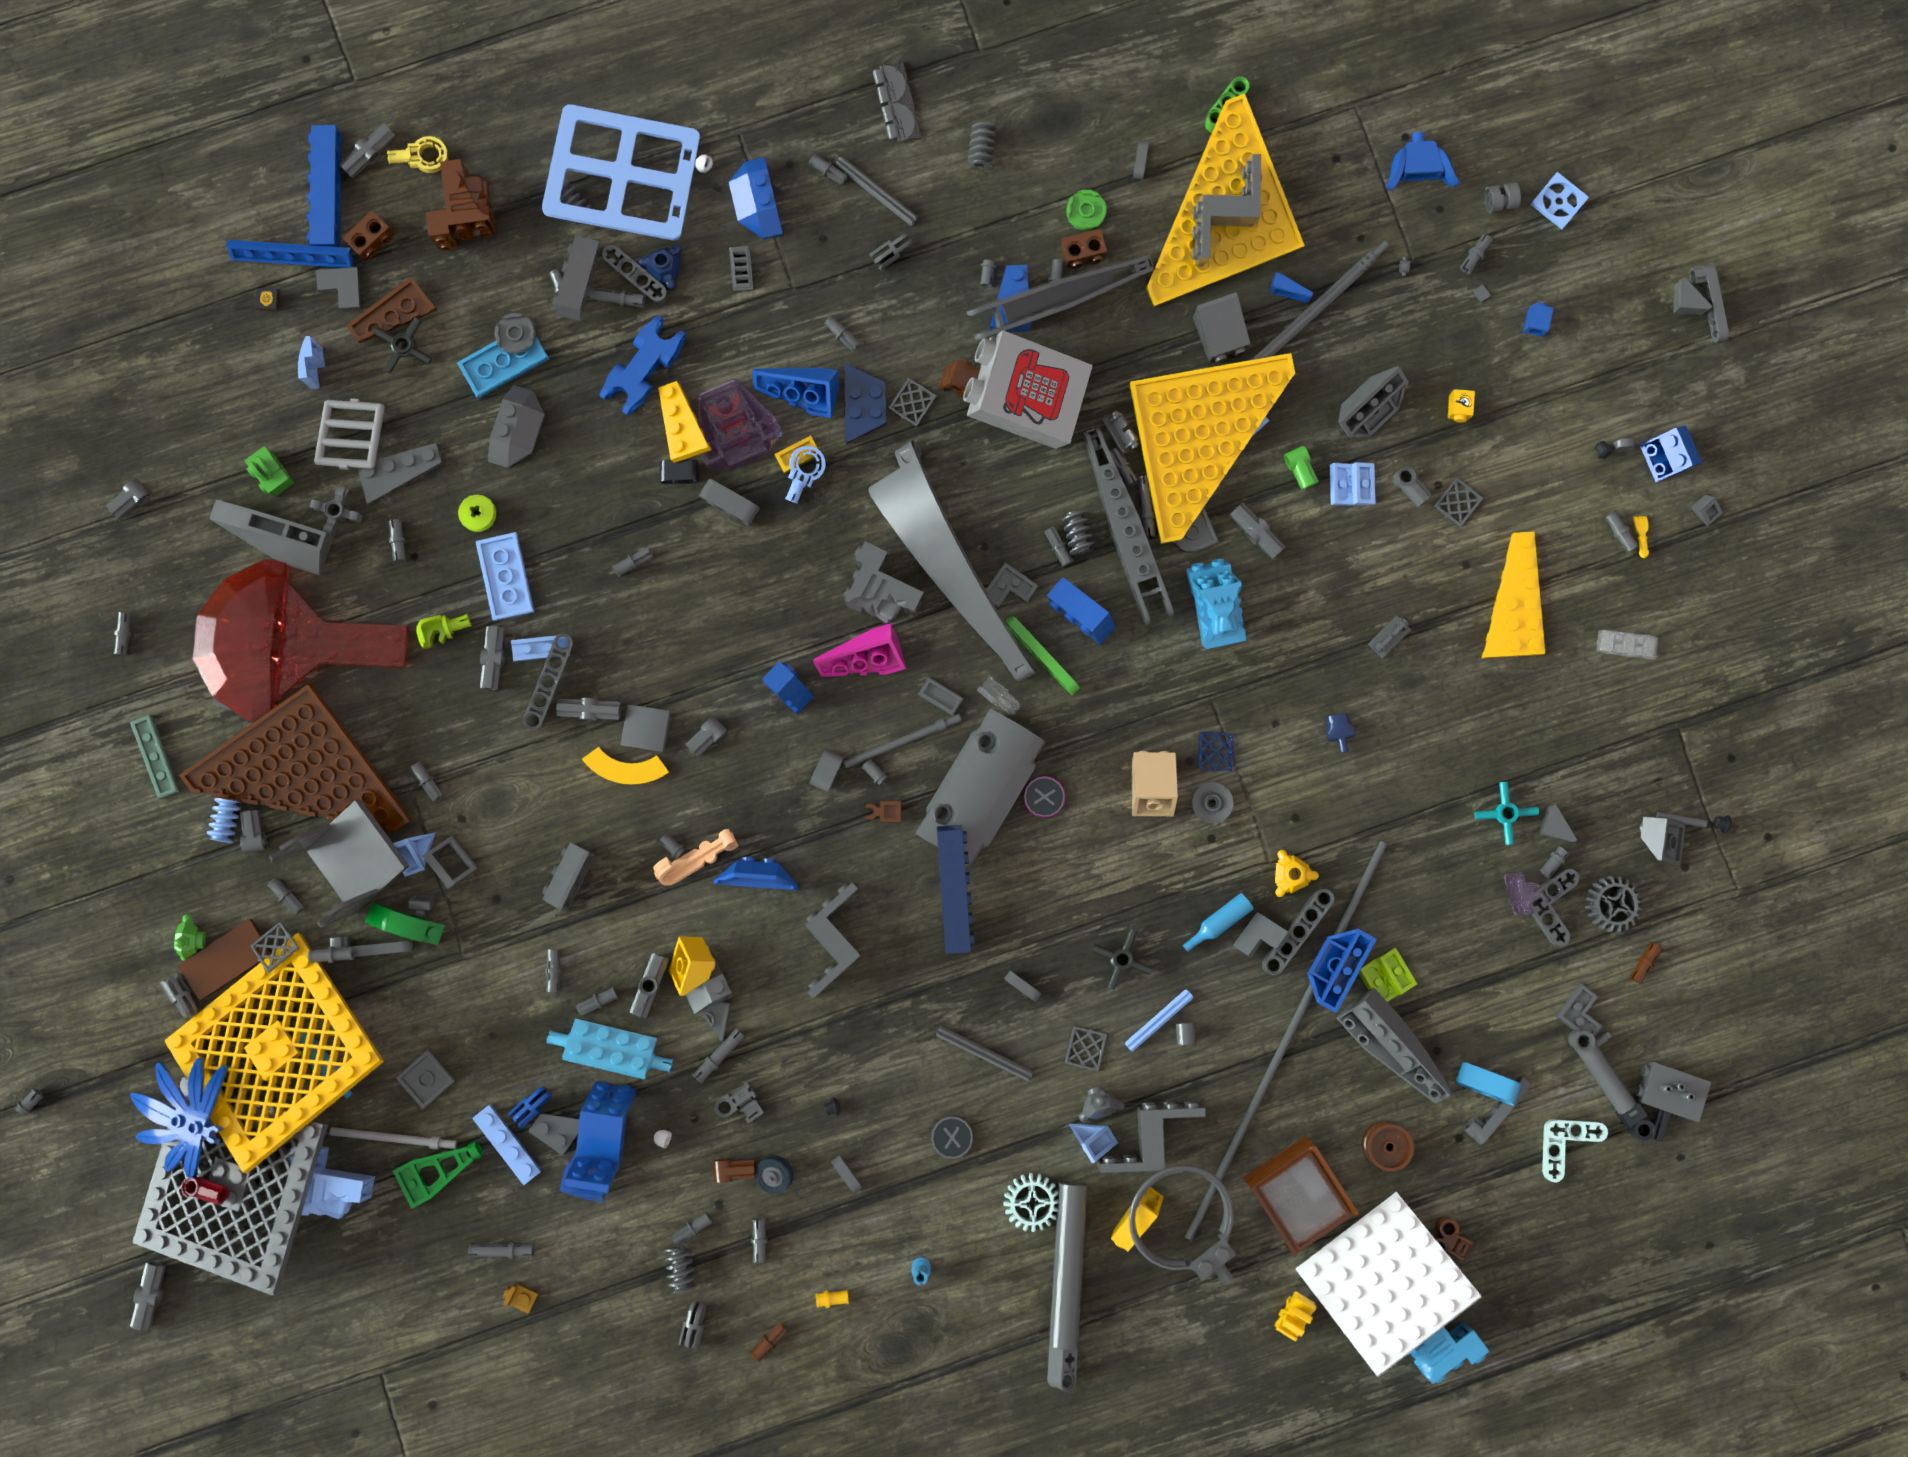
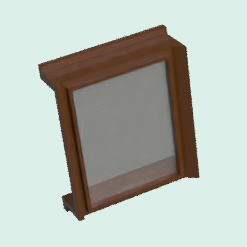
(1300, 1194)

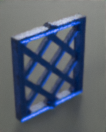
(1230, 751)

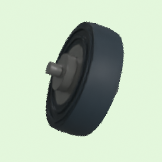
(774, 1174)

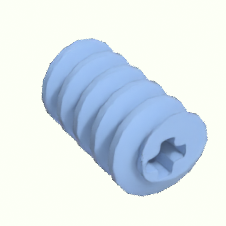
(223, 820)

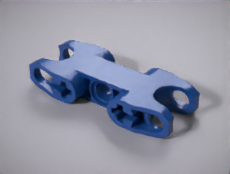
(651, 354)

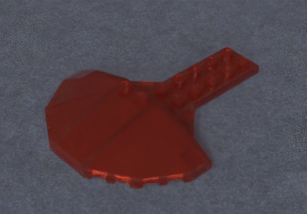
(264, 639)

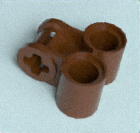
(1452, 1241)

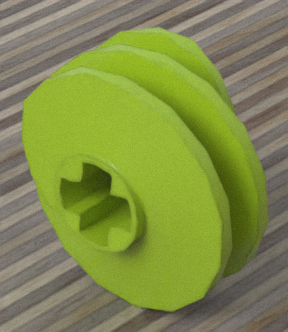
(472, 521)

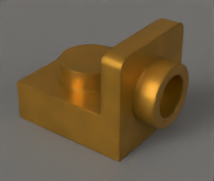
(520, 1297)

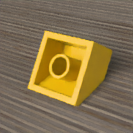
(691, 964)

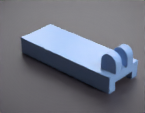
(535, 648)

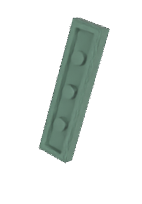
(155, 756)

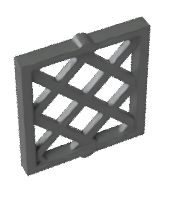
(920, 390)
(1448, 514)
(266, 936)
(1071, 1045)

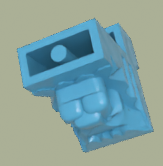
(1217, 603)
(1447, 1351)

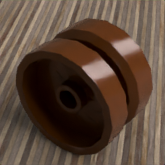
(1400, 1147)

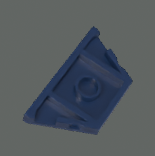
(863, 403)

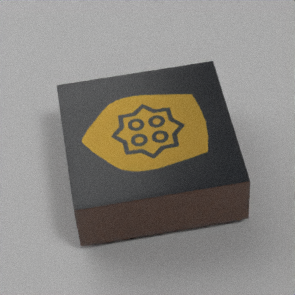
(267, 299)

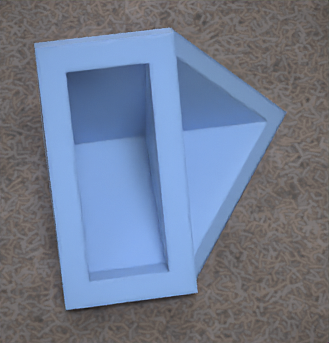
(413, 850)
(1094, 1139)

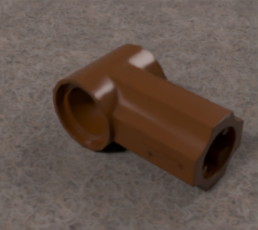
(728, 1170)

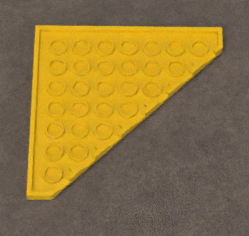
(1231, 247)
(1197, 427)

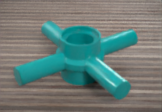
(1498, 813)

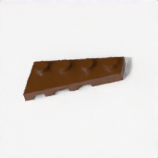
(392, 311)

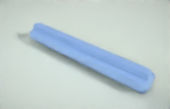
(1159, 1020)

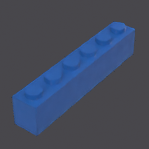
(324, 186)

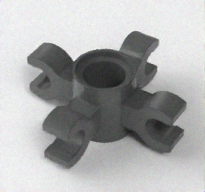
(340, 496)

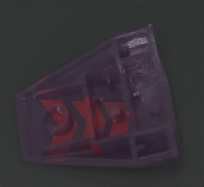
(735, 426)

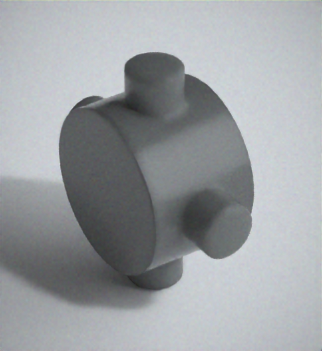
(1404, 266)

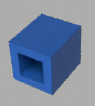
(1538, 319)

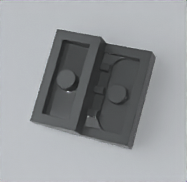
(645, 728)

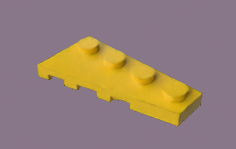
(681, 425)

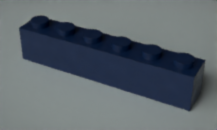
(953, 889)

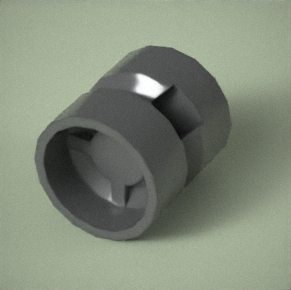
(1502, 197)

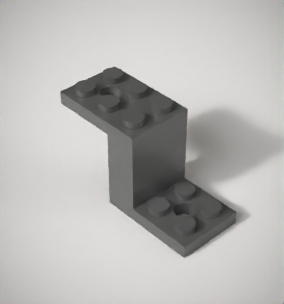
(1227, 210)
(832, 939)
(1150, 1137)

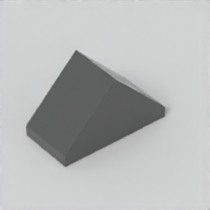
(1688, 299)
(1555, 825)

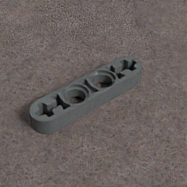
(633, 276)

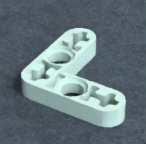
(1560, 1140)

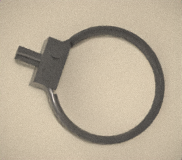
(1215, 1257)

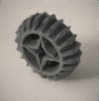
(1623, 890)

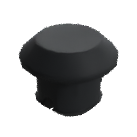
(1603, 449)
(1723, 823)
(832, 1107)

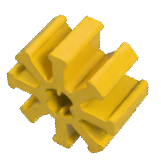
(1295, 1316)

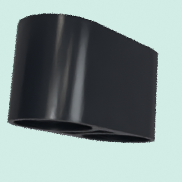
(681, 472)

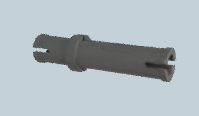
(619, 297)
(1148, 514)
(711, 1063)
(501, 1250)

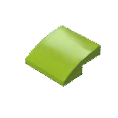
(1388, 975)

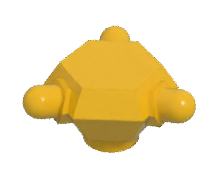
(1292, 874)

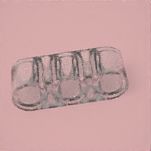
(1627, 644)

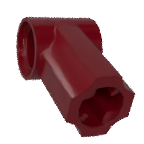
(205, 1189)

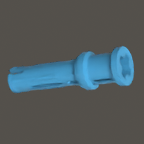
(921, 1270)

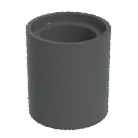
(1185, 1033)

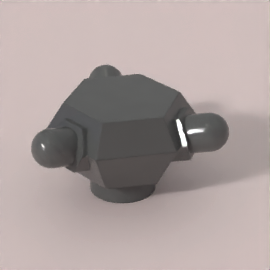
(1100, 1104)

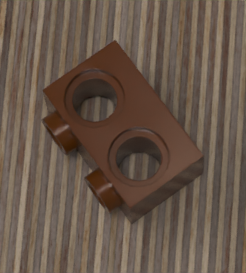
(364, 232)
(1081, 243)

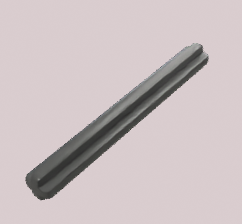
(876, 190)
(984, 1053)

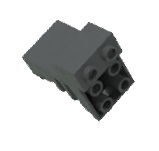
(878, 592)

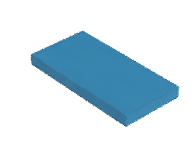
(493, 367)

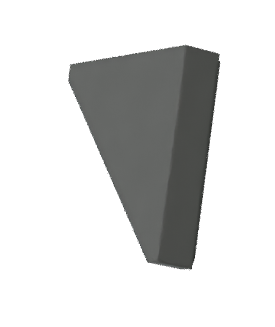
(717, 1018)

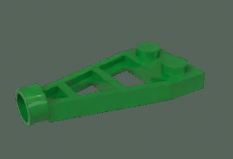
(413, 1183)

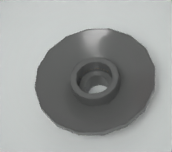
(1222, 798)

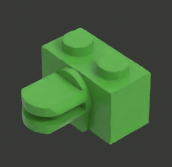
(269, 472)

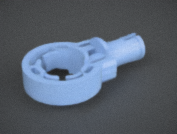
(797, 485)

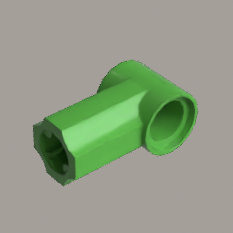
(1299, 462)

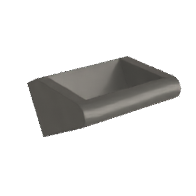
(440, 868)

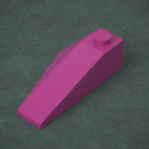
(867, 653)

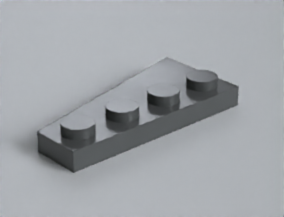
(398, 471)

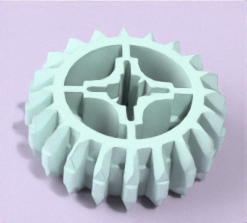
(1031, 1183)

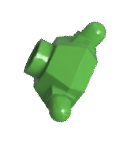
(188, 938)

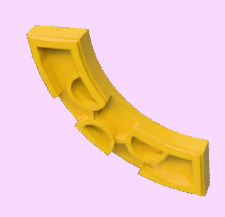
(625, 772)

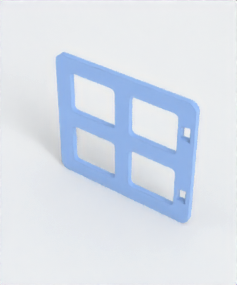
(620, 172)

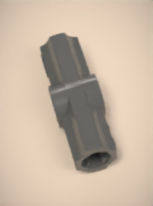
(368, 151)
(1257, 530)
(492, 658)
(589, 709)
(655, 972)
(148, 1295)

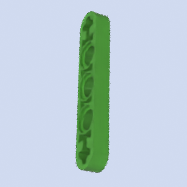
(1042, 655)

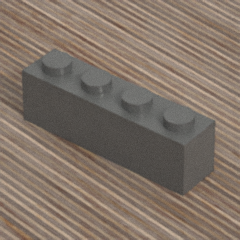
(577, 278)

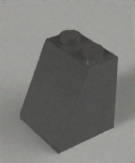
(1222, 328)

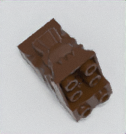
(466, 210)

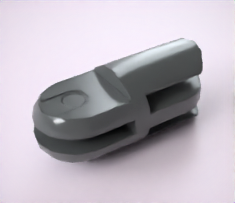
(892, 250)
(179, 994)
(693, 1326)

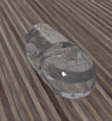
(999, 695)

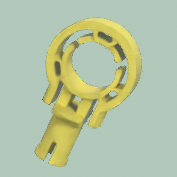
(413, 154)

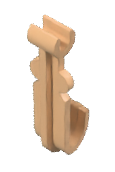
(671, 873)

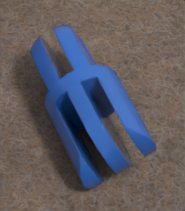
(529, 1104)

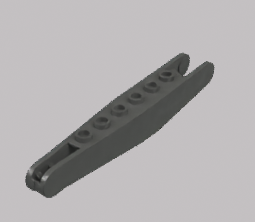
(1058, 295)
(1125, 526)

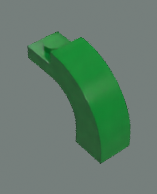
(404, 924)

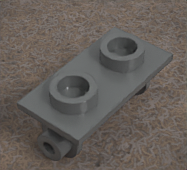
(1125, 440)
(1389, 636)

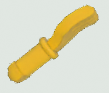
(1641, 528)

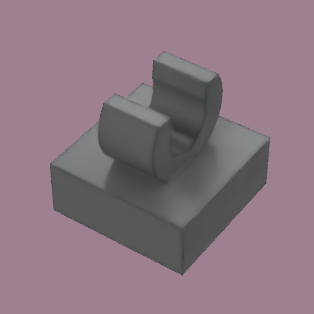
(422, 904)

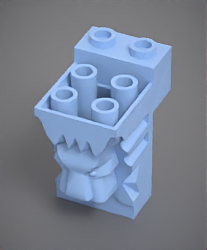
(335, 1190)

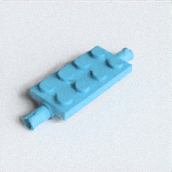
(610, 1049)

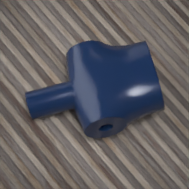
(1339, 729)

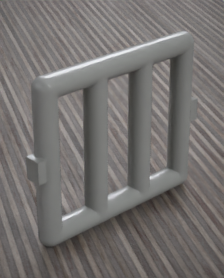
(372, 445)

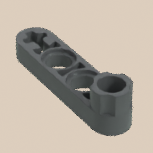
(1707, 277)
(374, 949)
(1482, 1130)

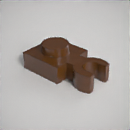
(888, 811)

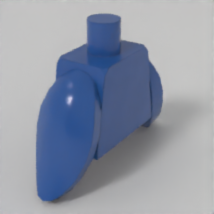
(1420, 162)

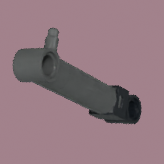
(1627, 1109)

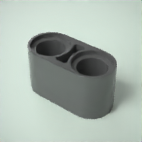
(827, 770)

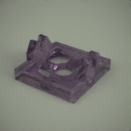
(1521, 893)

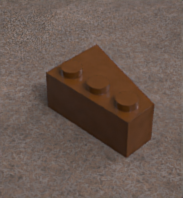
(958, 375)

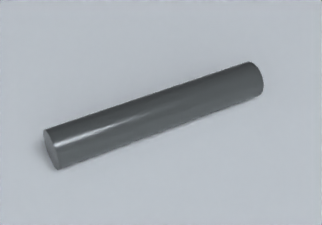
(1683, 819)

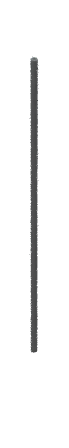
(1280, 1051)

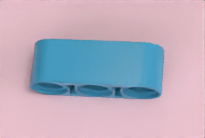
(1488, 1083)

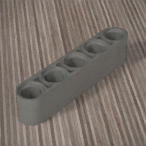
(546, 691)
(1307, 927)

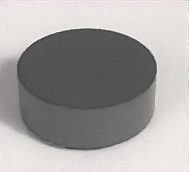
(1623, 445)

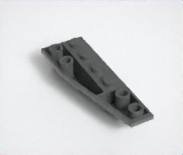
(278, 538)
(1393, 1043)

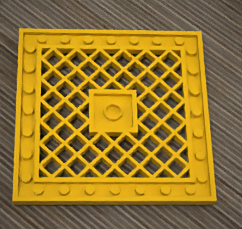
(276, 1051)

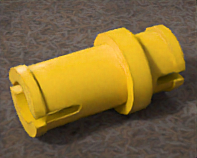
(831, 1298)

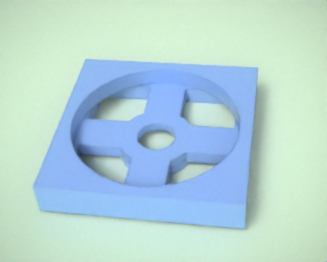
(1565, 206)

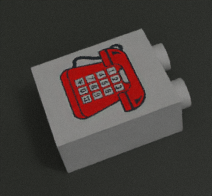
(1027, 389)

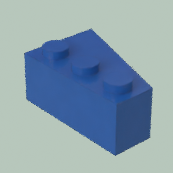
(1014, 281)
(1081, 610)
(785, 684)

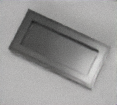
(940, 696)

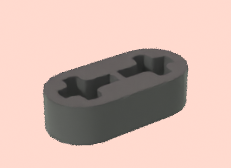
(1140, 159)
(1022, 986)
(847, 1174)

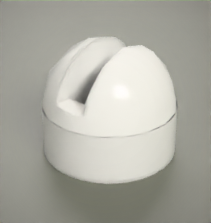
(700, 162)
(662, 1138)

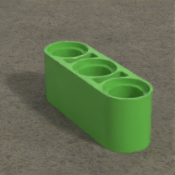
(1228, 94)

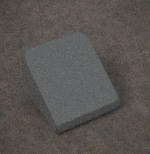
(1707, 509)

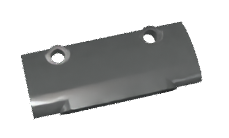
(983, 782)

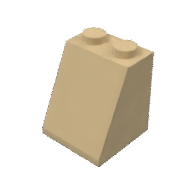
(1154, 784)

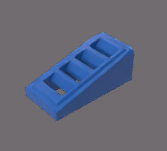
(1288, 288)

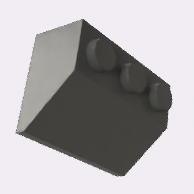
(568, 876)

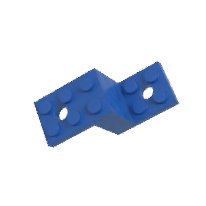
(601, 1137)

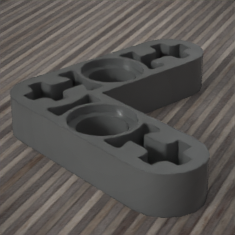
(1546, 900)

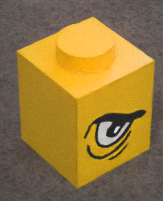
(1461, 405)

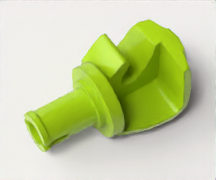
(429, 627)

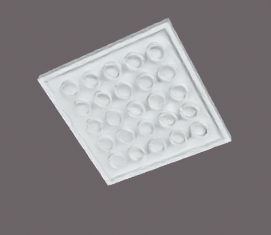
(1388, 1284)

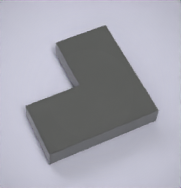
(344, 281)
(1011, 581)
(1261, 930)
(1575, 1011)

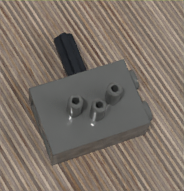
(1671, 1094)

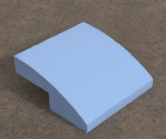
(310, 359)
(1352, 484)

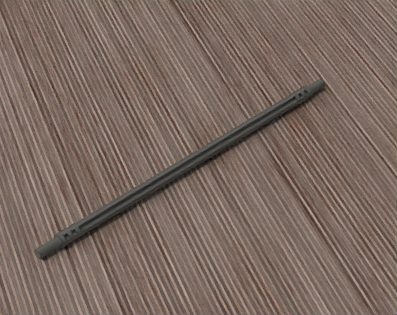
(1322, 302)

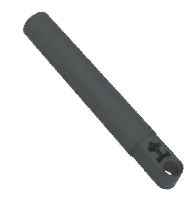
(1067, 1285)

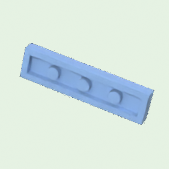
(507, 1144)

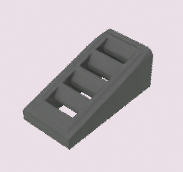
(741, 251)

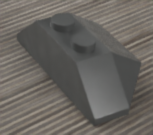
(1373, 403)
(515, 427)

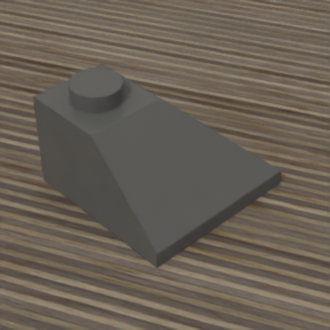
(1664, 838)
(710, 992)

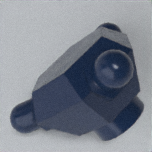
(663, 265)

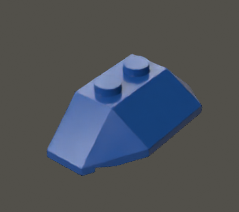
(755, 199)
(757, 874)
(1338, 966)

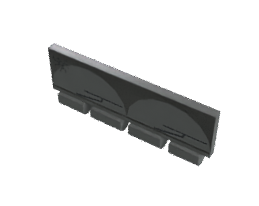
(900, 104)

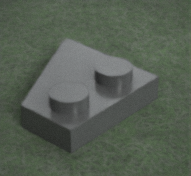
(556, 1131)

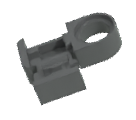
(744, 1100)

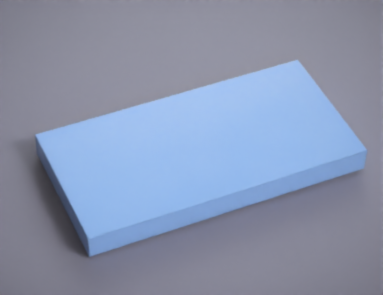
(505, 576)

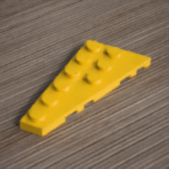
(1517, 612)

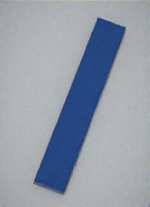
(290, 254)

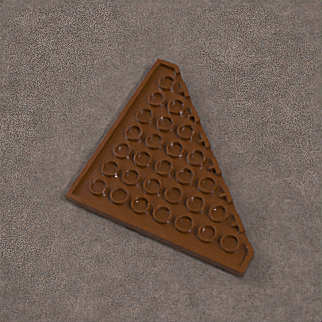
(298, 763)

